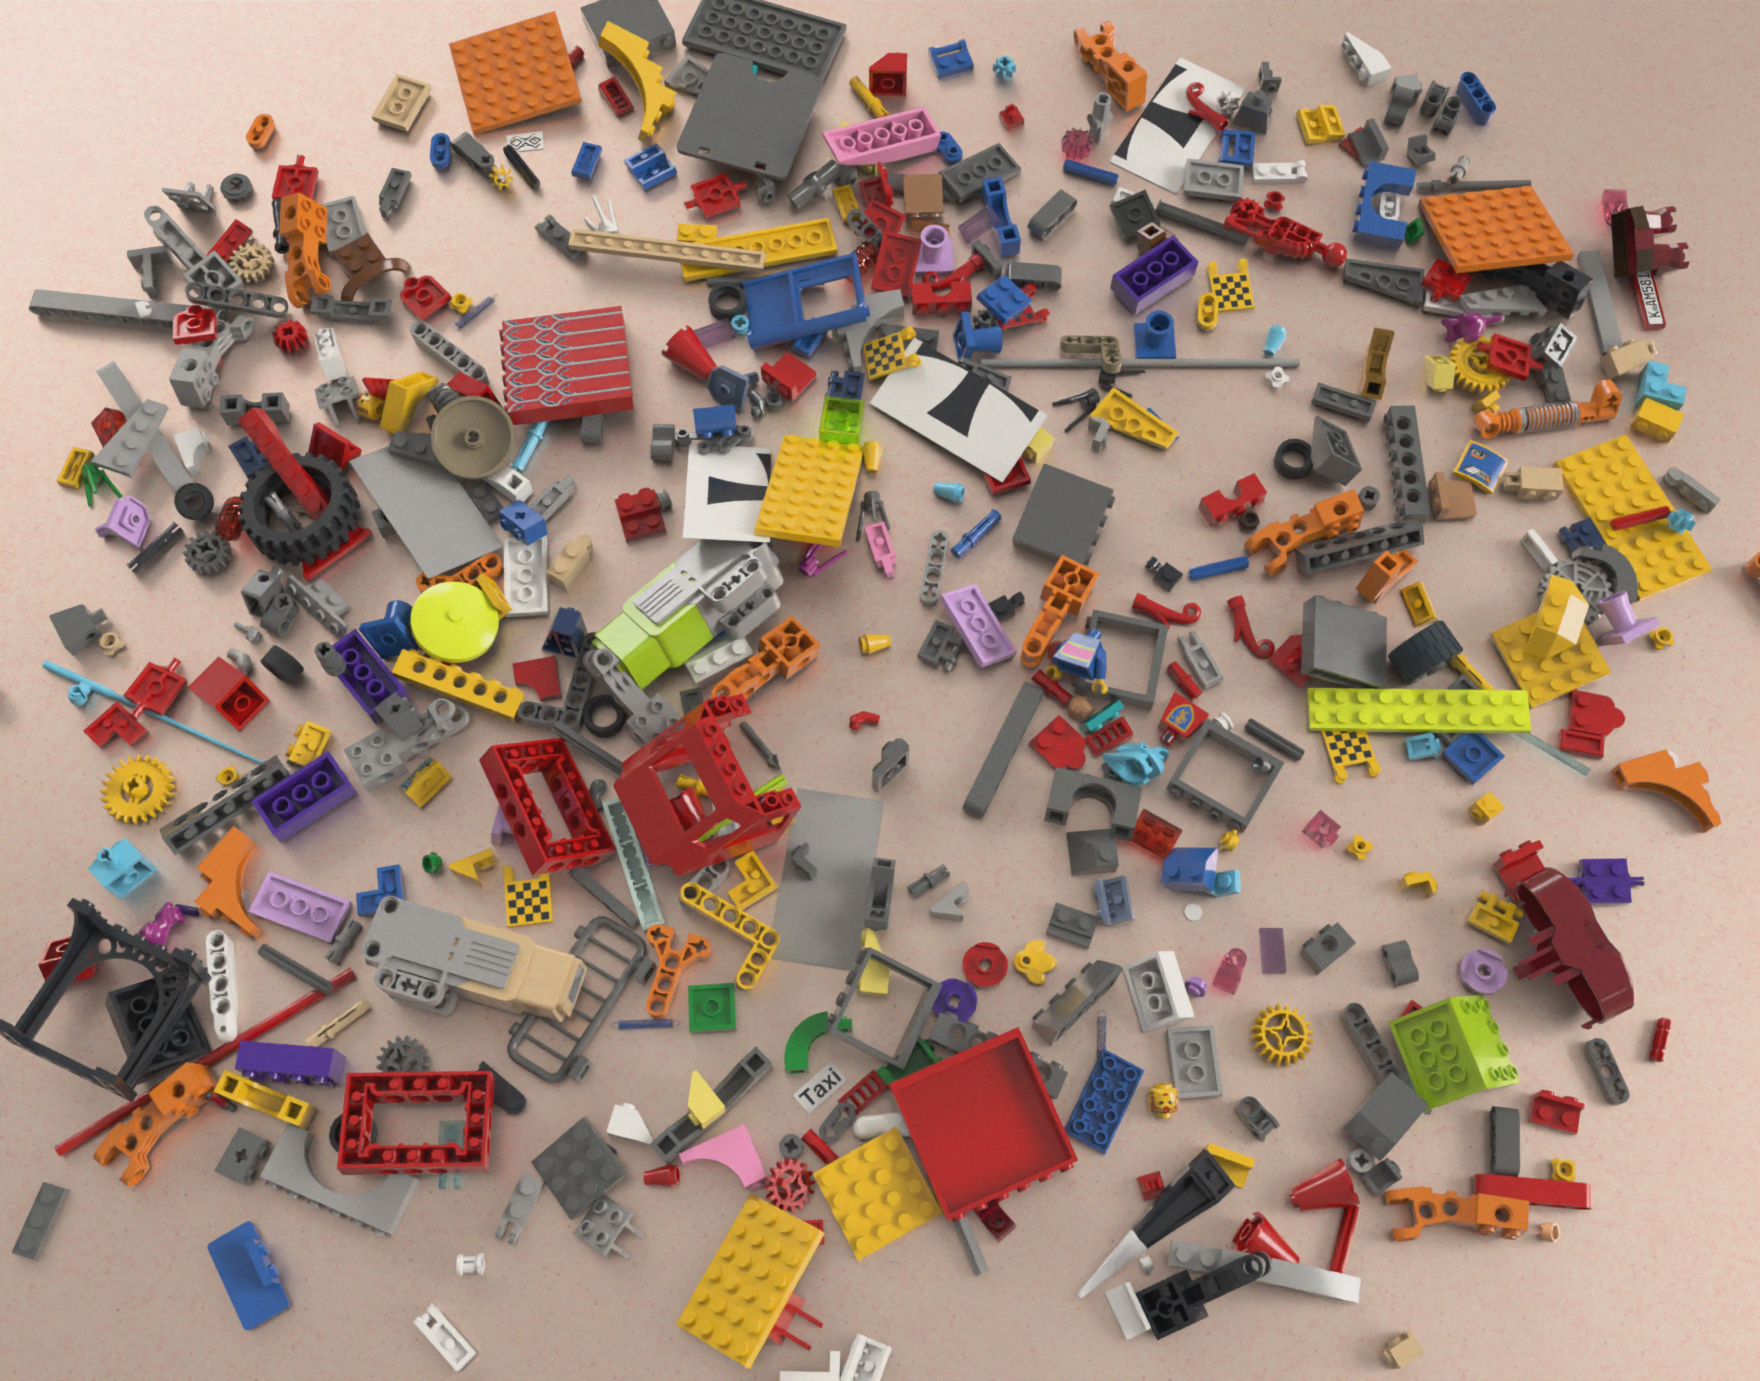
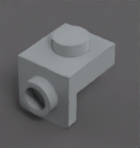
(1100, 426)

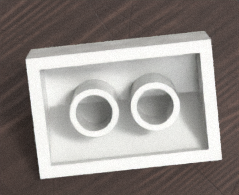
(717, 660)
(1158, 991)

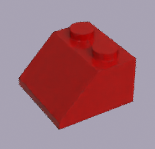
(889, 75)
(52, 954)

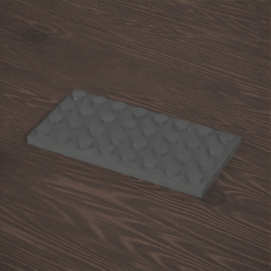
(766, 34)

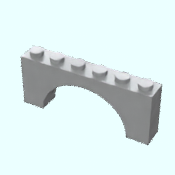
(292, 1169)

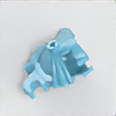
(1136, 762)

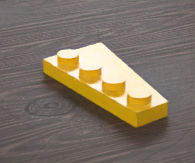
(1134, 420)

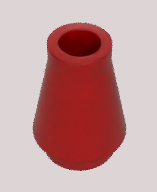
(663, 1176)

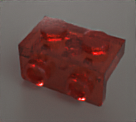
(108, 424)
(1155, 834)

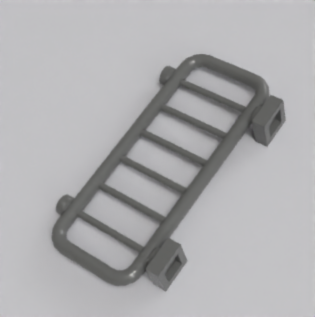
(580, 1067)

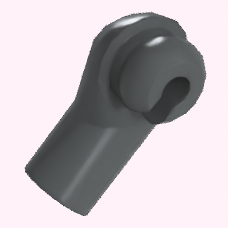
(595, 791)

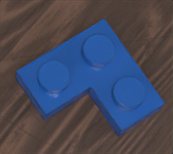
(389, 884)

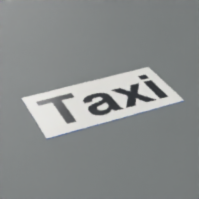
(819, 1087)

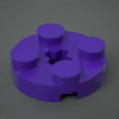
(960, 990)

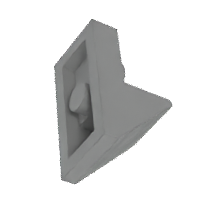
(947, 908)

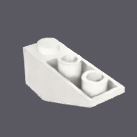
(1366, 60)
(329, 354)
(510, 484)

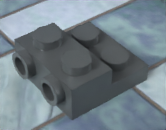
(893, 760)

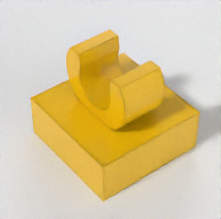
(1487, 402)

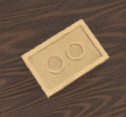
(401, 102)

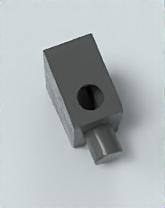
(1255, 112)
(262, 590)
(78, 627)

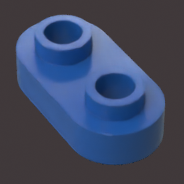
(947, 146)
(440, 155)

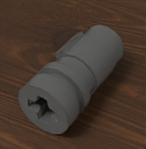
(330, 659)

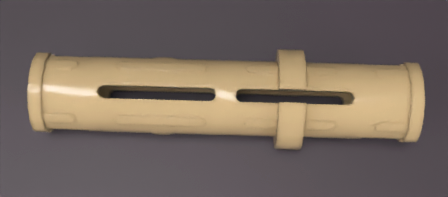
(336, 1024)

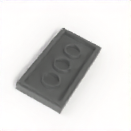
(966, 176)

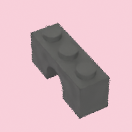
(235, 406)

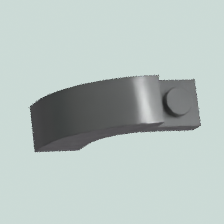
(1614, 565)
(880, 894)

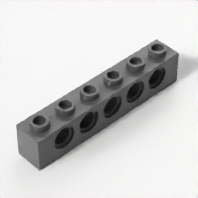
(1414, 473)
(1359, 546)
(222, 806)
(941, 1036)

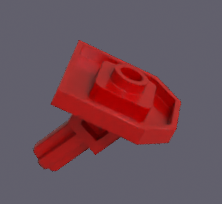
(1288, 659)

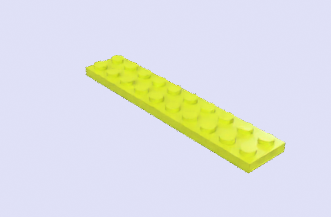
(1418, 710)

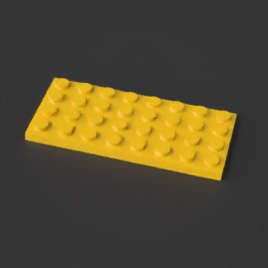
(1614, 483)
(810, 491)

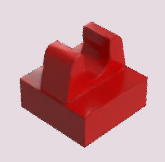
(1011, 117)
(1150, 1185)

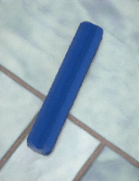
(1090, 172)
(1218, 567)

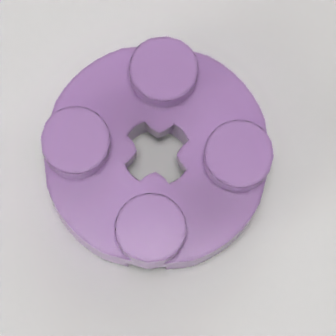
(1474, 981)

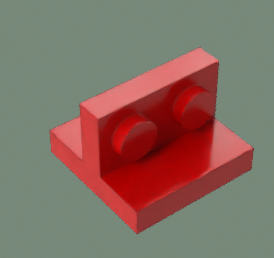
(332, 446)

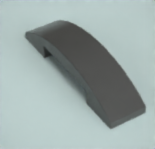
(350, 311)

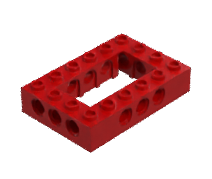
(590, 839)
(364, 1090)

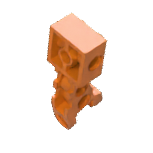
(1121, 73)
(305, 228)
(1325, 521)
(1064, 593)
(780, 651)
(172, 1099)
(1473, 1212)

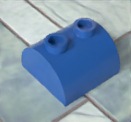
(714, 420)

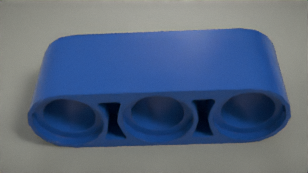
(1475, 98)

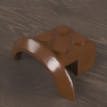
(363, 261)

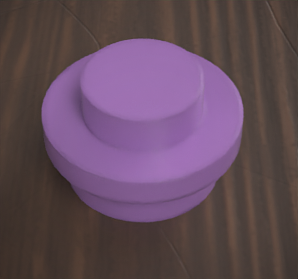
(1196, 986)

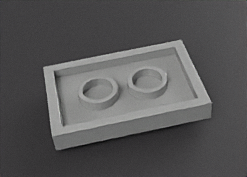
(1213, 180)
(343, 223)
(1194, 1062)

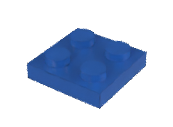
(1004, 299)
(1473, 756)

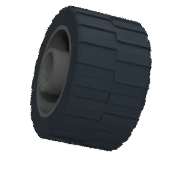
(1425, 652)

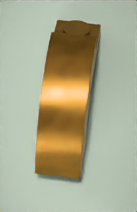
(1374, 365)

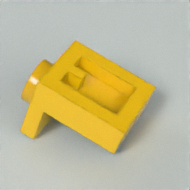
(1486, 808)

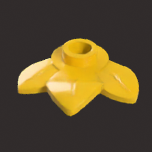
(1038, 962)

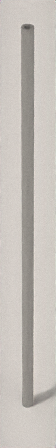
(1142, 362)

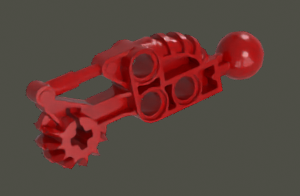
(1281, 234)

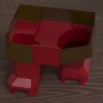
(1634, 243)

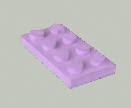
(977, 625)
(300, 907)

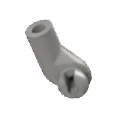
(243, 660)

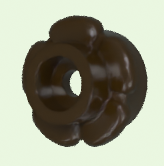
(1251, 516)

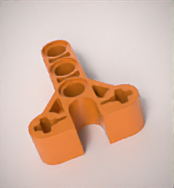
(465, 575)
(686, 958)

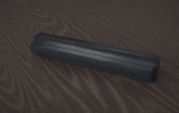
(521, 166)

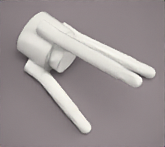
(604, 225)

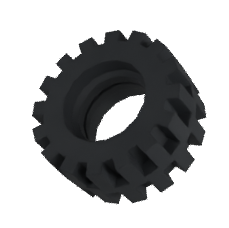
(182, 509)

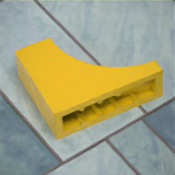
(403, 398)

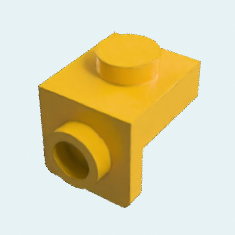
(1414, 879)

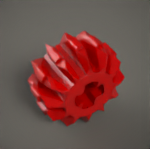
(290, 336)

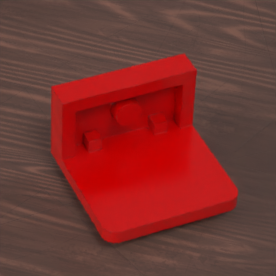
(877, 188)
(788, 376)
(1519, 864)

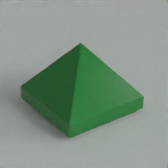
(1414, 231)

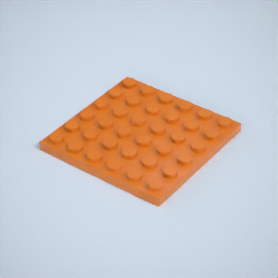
(514, 73)
(1495, 229)

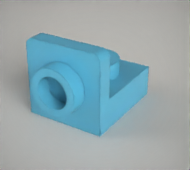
(1423, 746)
(1226, 883)

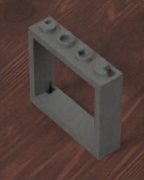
(1113, 694)
(1240, 747)
(916, 1023)

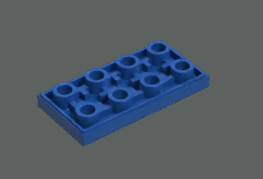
(1103, 1101)

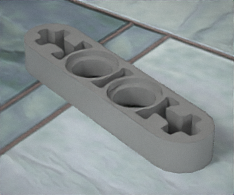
(931, 567)

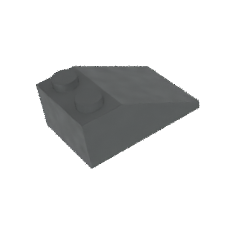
(1333, 452)
(1385, 1116)

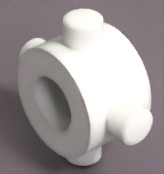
(1146, 1264)

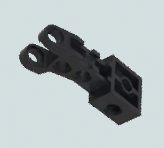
(1557, 287)
(1181, 1301)

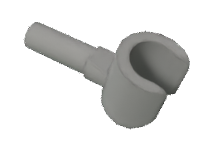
(252, 633)

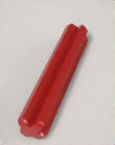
(1640, 518)
(1344, 1239)

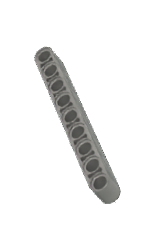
(102, 309)
(159, 447)

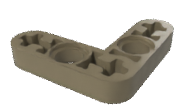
(1105, 345)

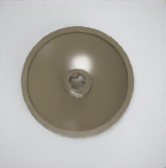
(473, 437)

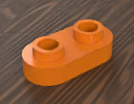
(258, 134)

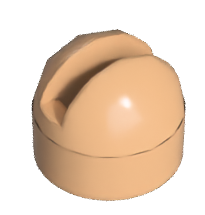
(1550, 1232)

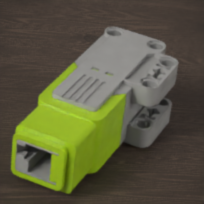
(689, 603)

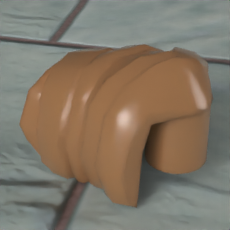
(1080, 708)

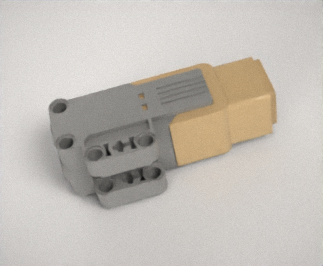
(457, 957)

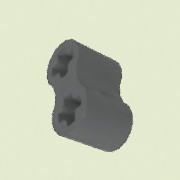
(1399, 105)
(662, 442)
(1400, 963)

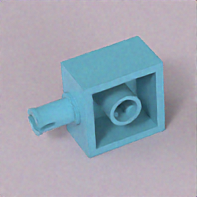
(121, 868)

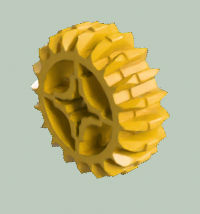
(1286, 1017)

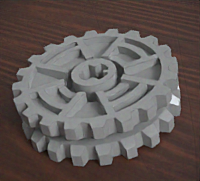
(1587, 580)

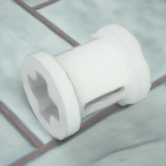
(470, 1264)

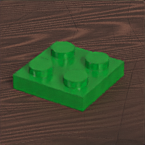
(711, 1007)

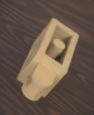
(1628, 357)
(1535, 483)
(570, 563)

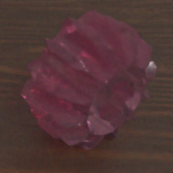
(1077, 143)

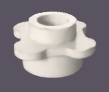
(1276, 382)

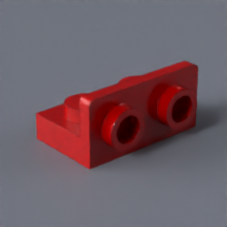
(1555, 1111)

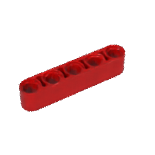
(1536, 1191)

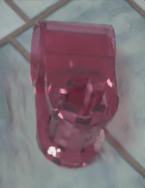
(1613, 202)
(1228, 974)

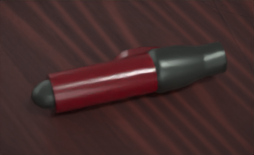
(223, 1103)

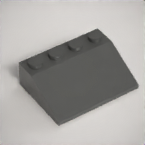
(1076, 1000)

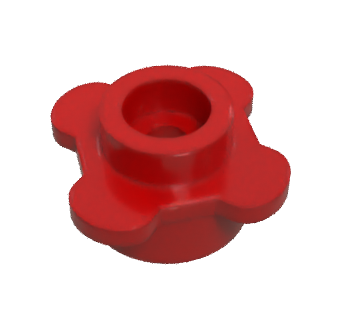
(1274, 196)

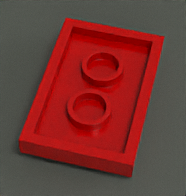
(896, 263)

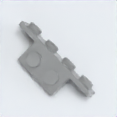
(320, 602)

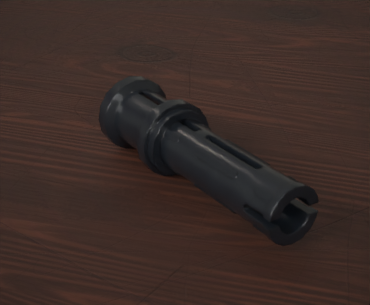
(281, 245)

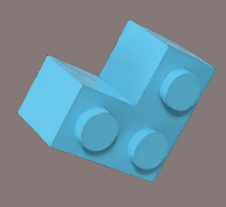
(1654, 385)

